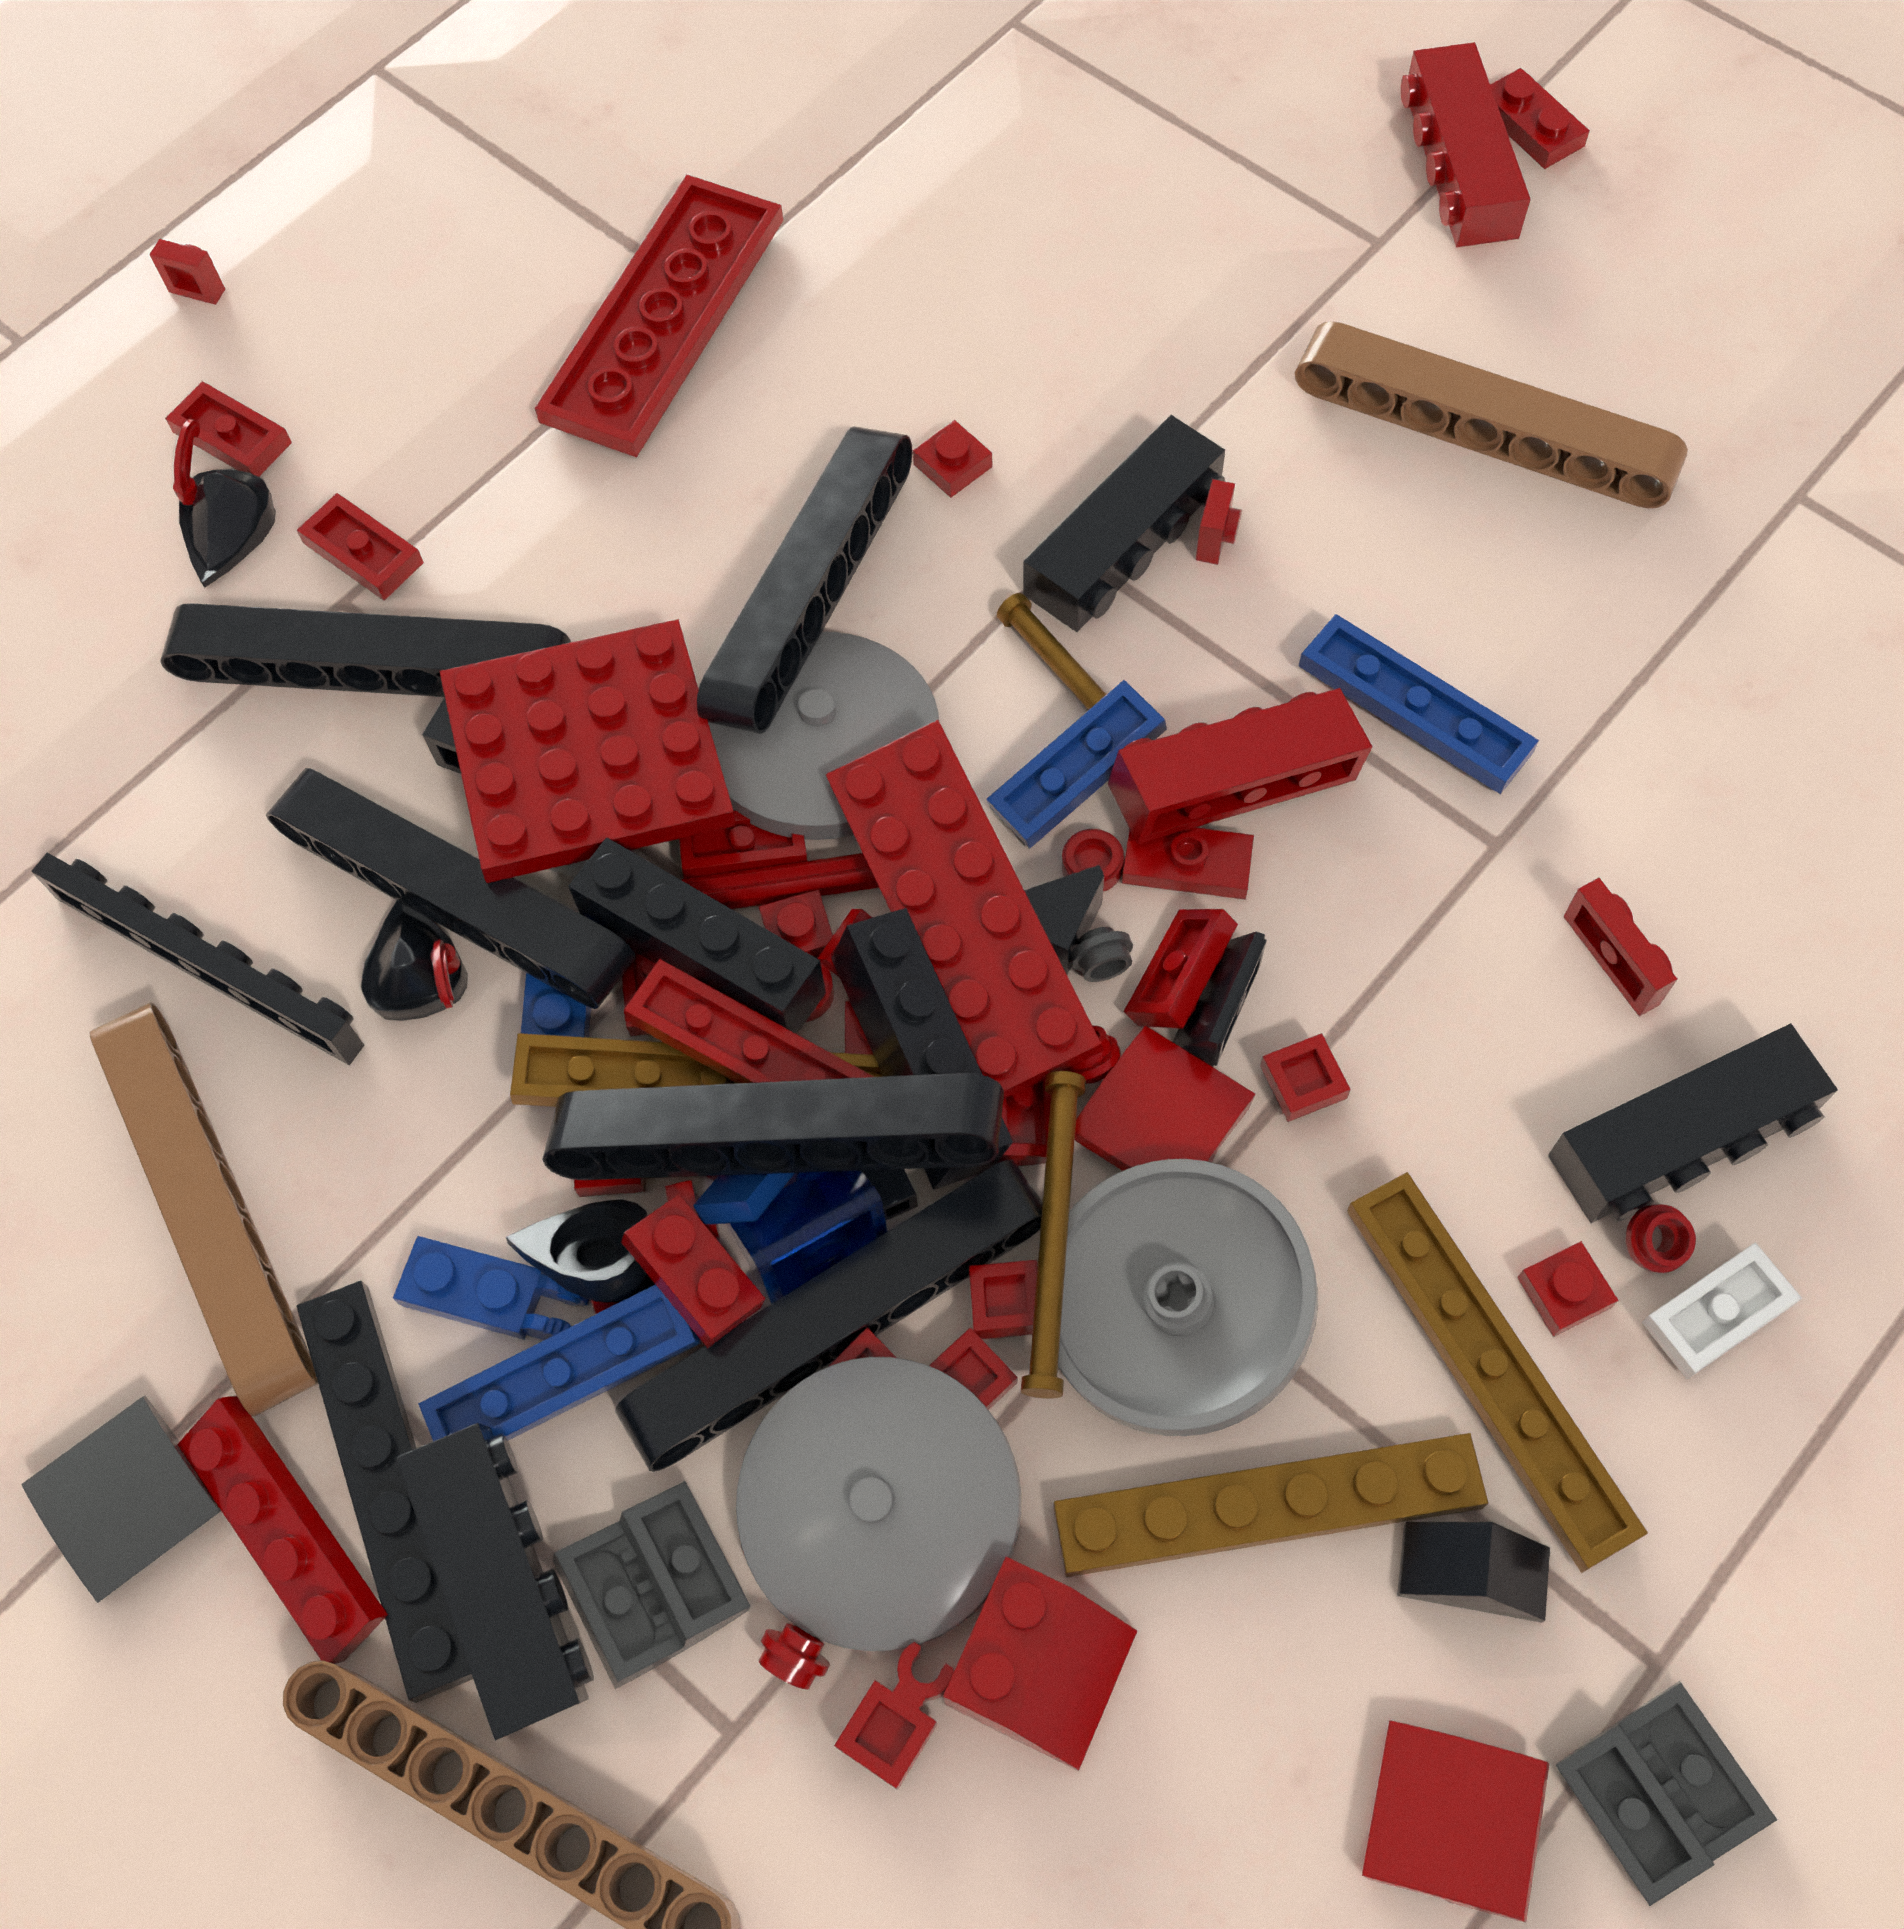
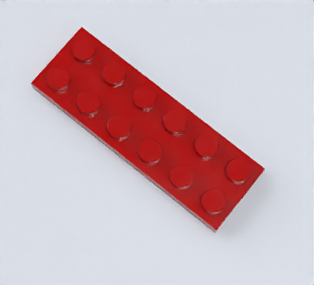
(659, 315)
(947, 867)

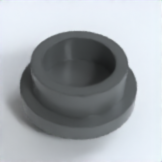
(1102, 954)

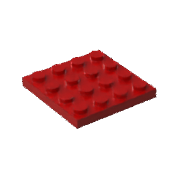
(584, 750)

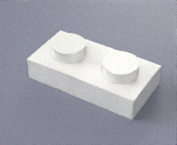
(1721, 1310)

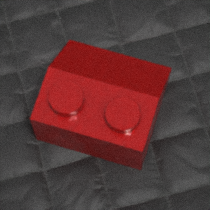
(1040, 1664)

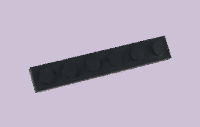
(219, 967)
(369, 1434)

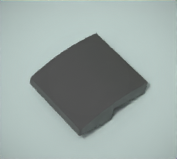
(120, 1498)
(650, 1584)
(1665, 1793)

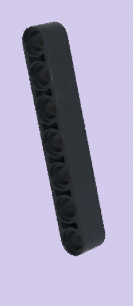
(804, 581)
(337, 648)
(450, 888)
(777, 1127)
(826, 1314)

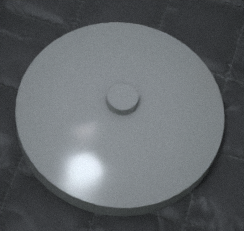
(840, 707)
(1184, 1297)
(878, 1504)

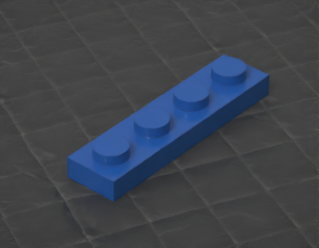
(1418, 703)
(564, 1369)

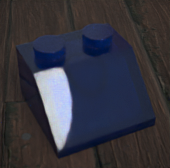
(810, 1229)

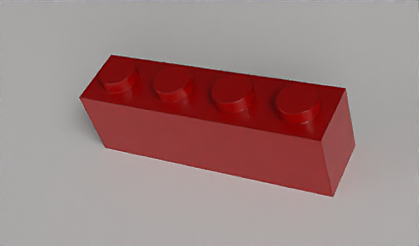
(1465, 145)
(1238, 764)

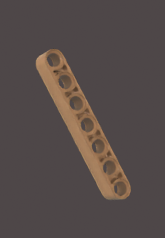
(1492, 414)
(204, 1210)
(474, 1799)

